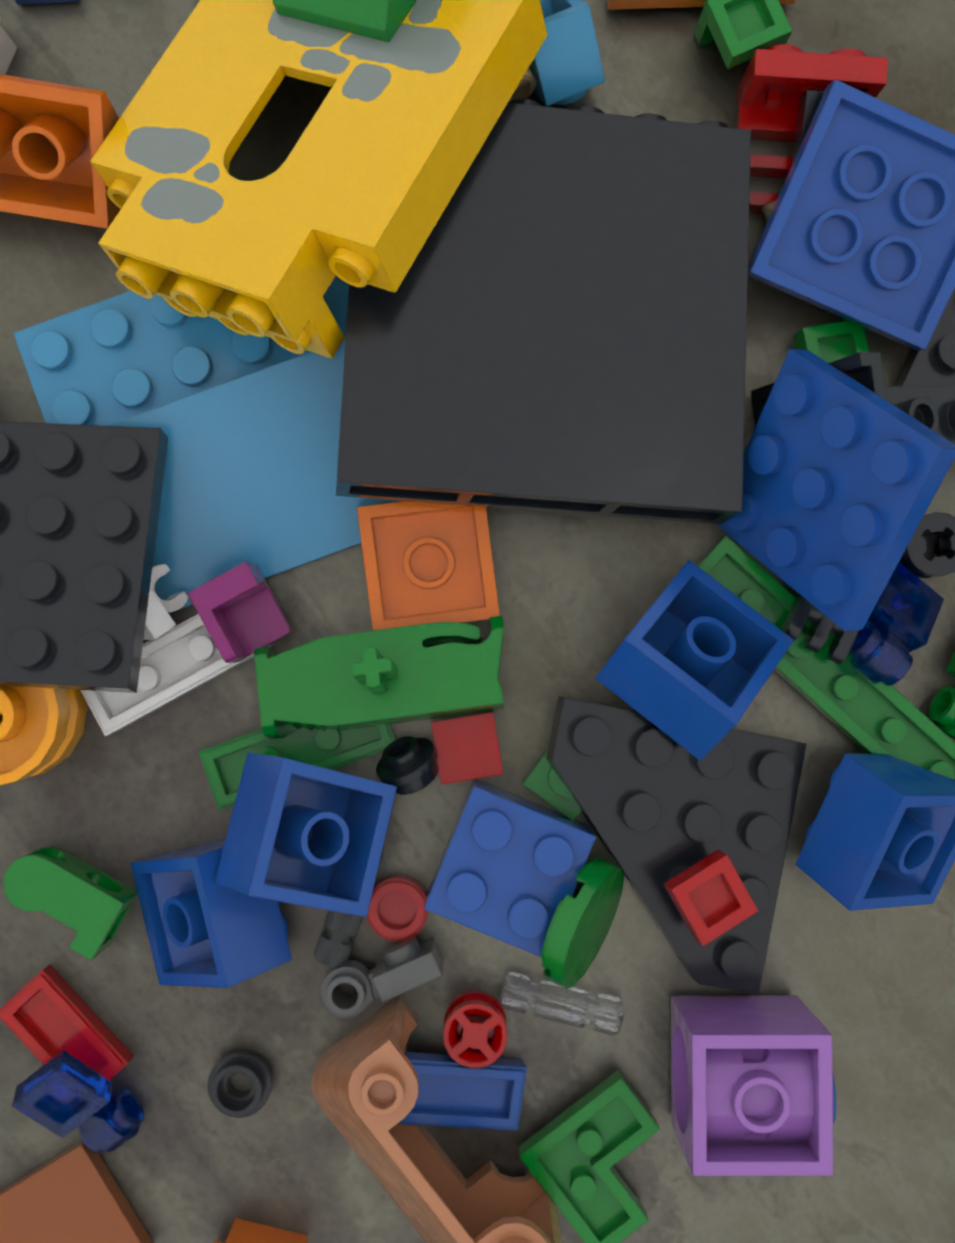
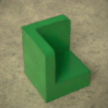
(742, 27)

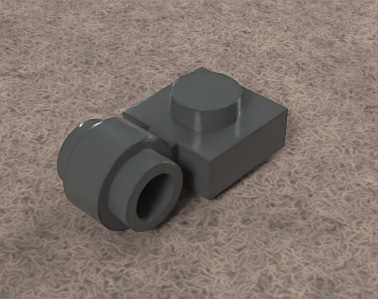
(402, 969)

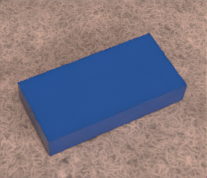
(467, 1096)

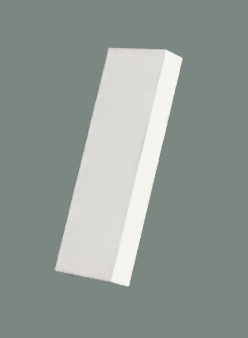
(168, 669)

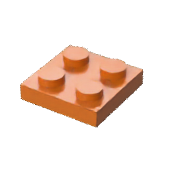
(427, 563)

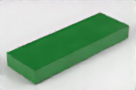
(323, 749)

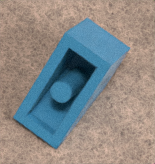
(570, 54)

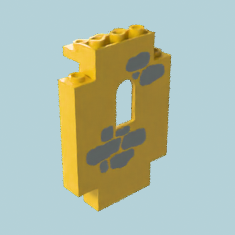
(352, 190)

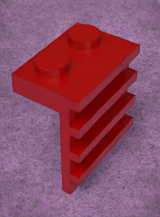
(772, 92)

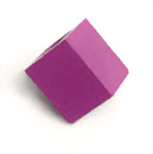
(240, 612)

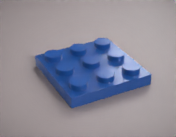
(866, 218)
(835, 487)

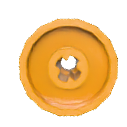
(38, 729)

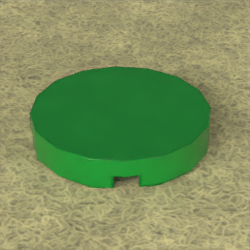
(582, 923)

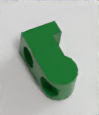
(72, 894)

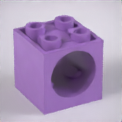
(751, 1086)

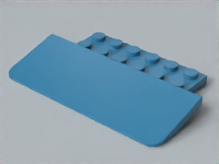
(243, 424)

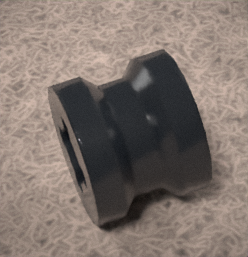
(921, 552)

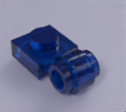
(898, 626)
(74, 1095)

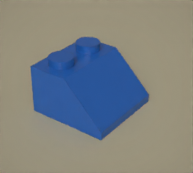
(882, 834)
(202, 929)

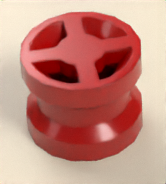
(472, 1041)

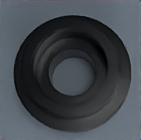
(408, 764)
(234, 1101)

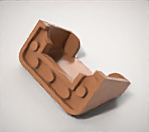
(372, 1086)

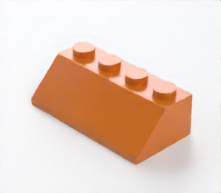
(47, 151)

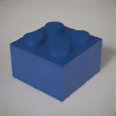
(695, 660)
(305, 835)
(508, 866)

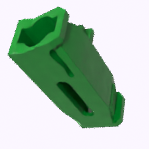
(380, 677)

